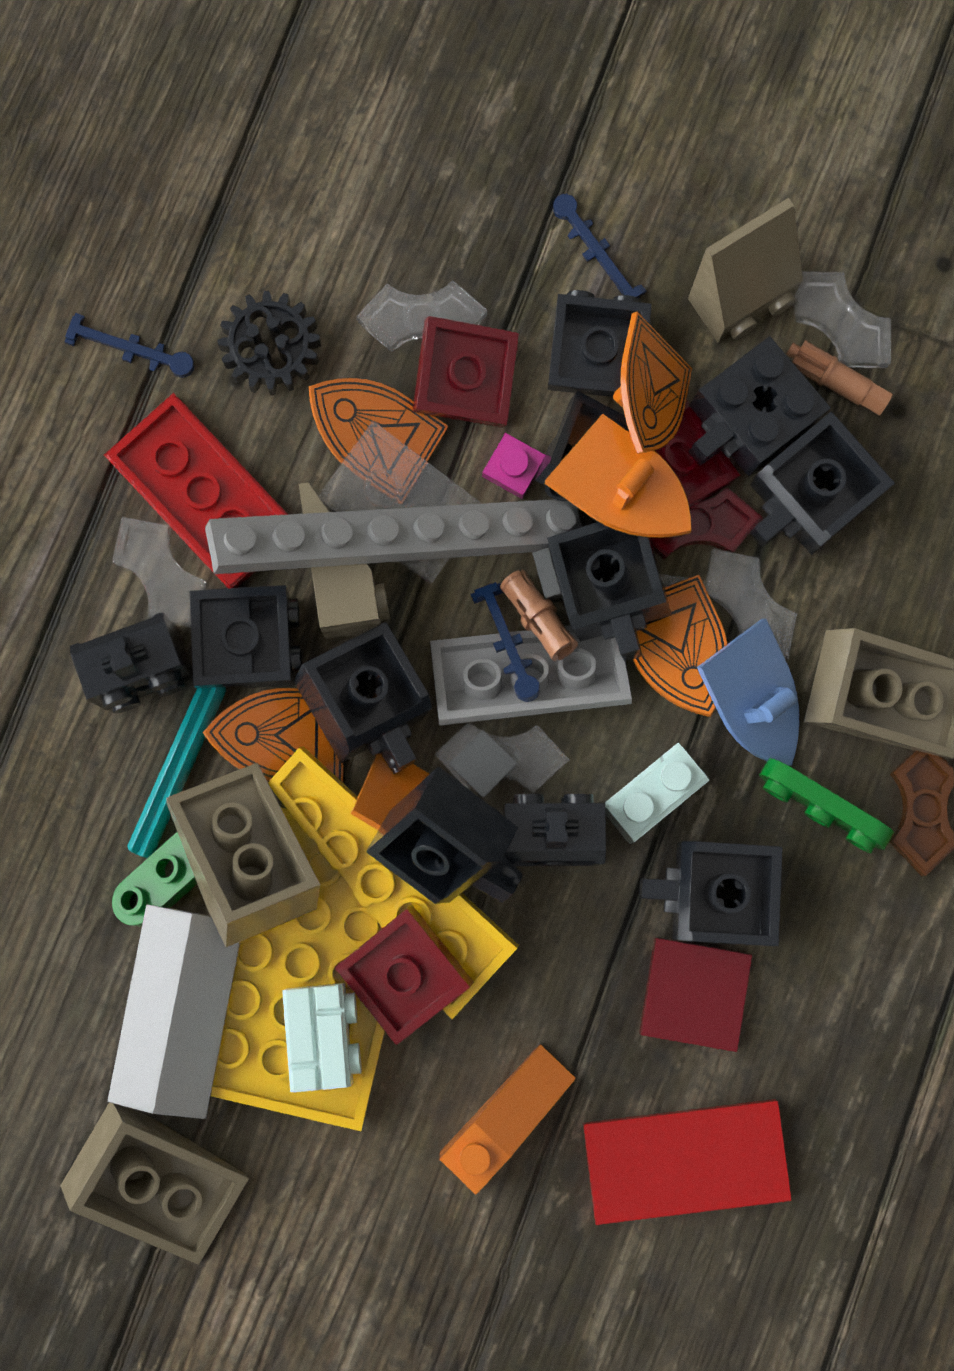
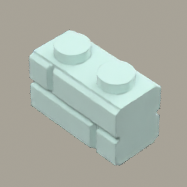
(654, 793)
(320, 1038)

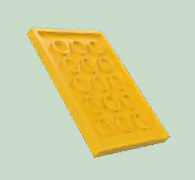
(293, 955)

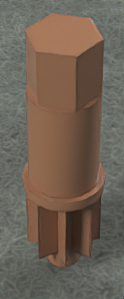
(838, 377)

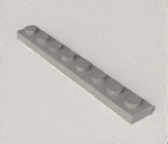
(385, 535)

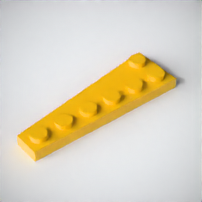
(323, 811)

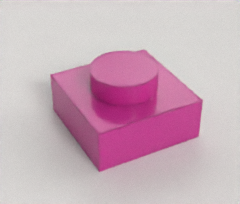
(513, 466)

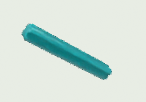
(175, 770)

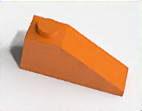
(506, 1119)

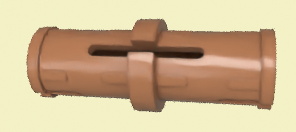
(538, 615)

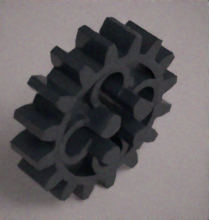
(294, 351)

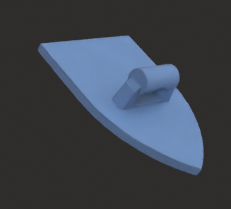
(755, 693)

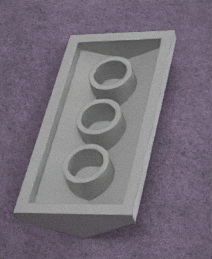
(474, 686)
(174, 1015)

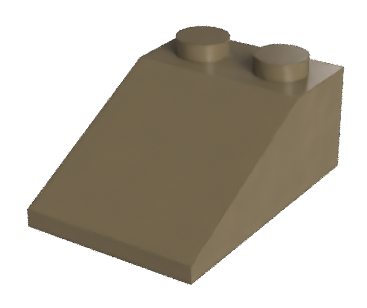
(749, 274)
(344, 594)
(884, 692)
(243, 854)
(152, 1183)

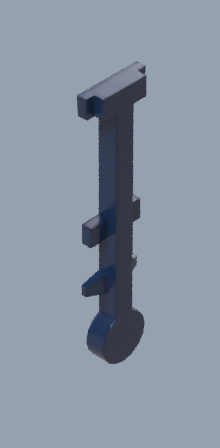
(565, 209)
(179, 363)
(526, 686)

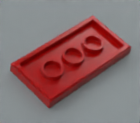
(189, 477)
(686, 1161)

